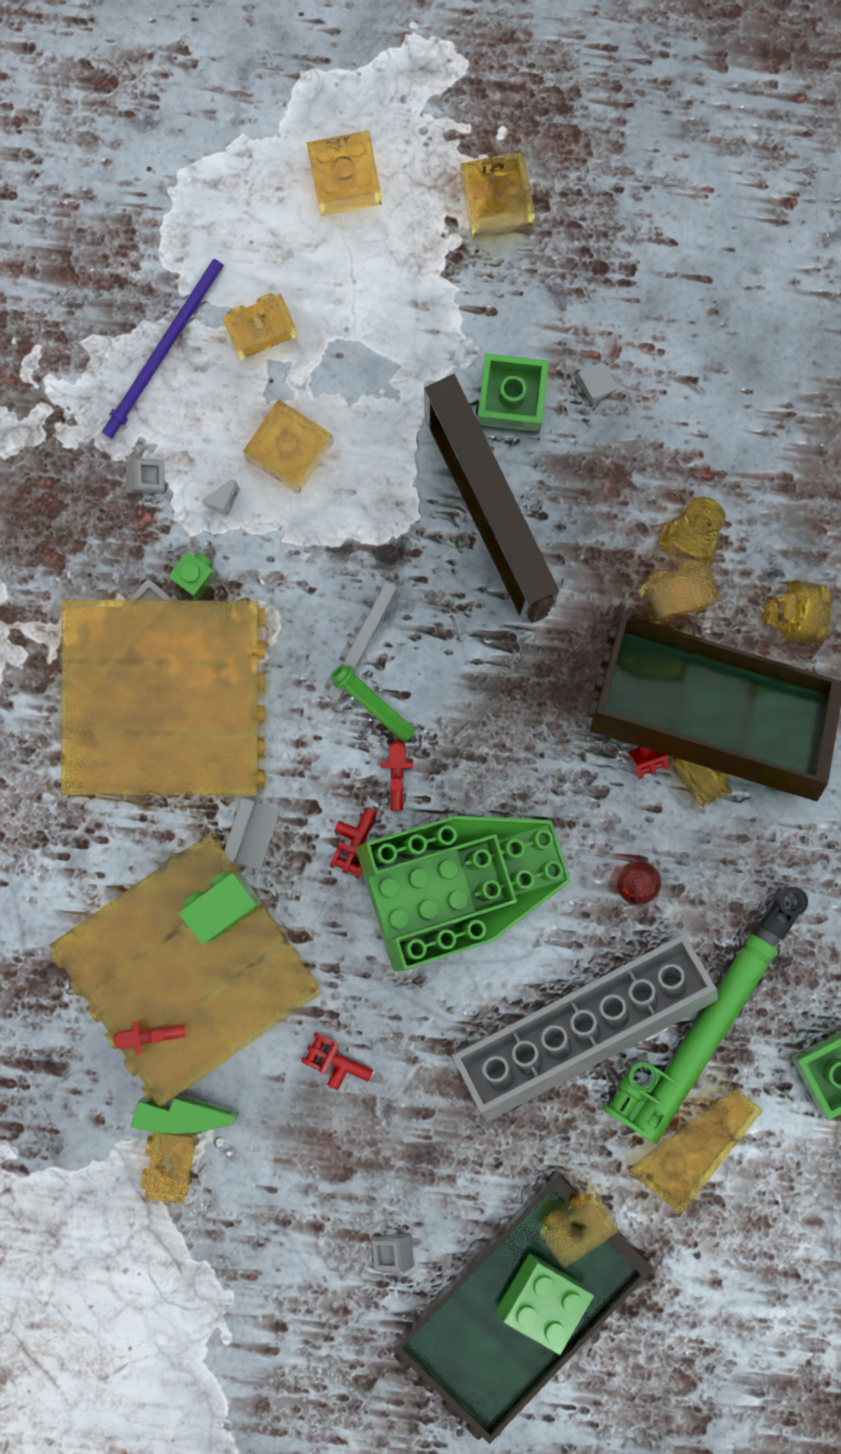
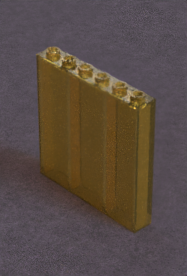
(162, 697)
(149, 967)

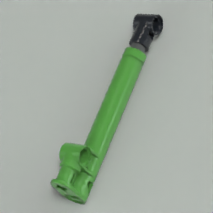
(653, 1104)

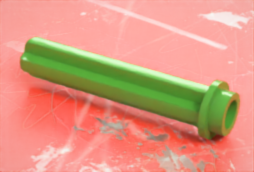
(344, 678)

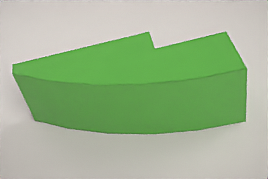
(181, 1117)

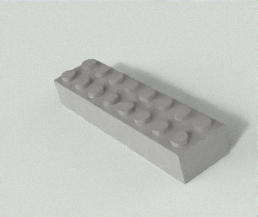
(585, 1027)

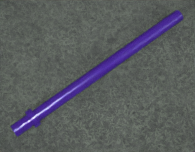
(119, 415)

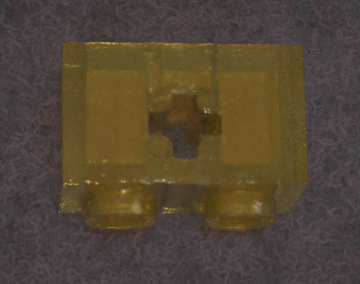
(247, 337)
(171, 1185)
(571, 1243)

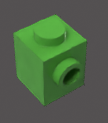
(193, 574)

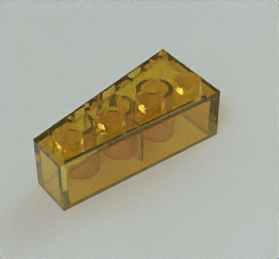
(693, 1153)

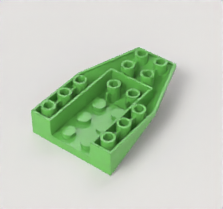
(458, 883)

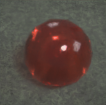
(638, 882)

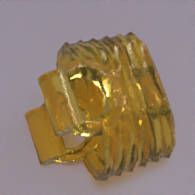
(696, 529)
(806, 609)
(703, 782)

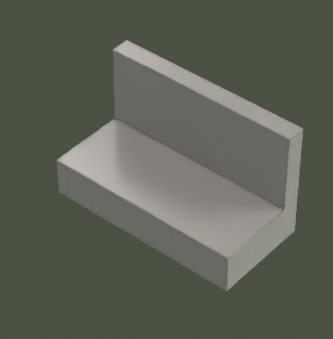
(251, 833)

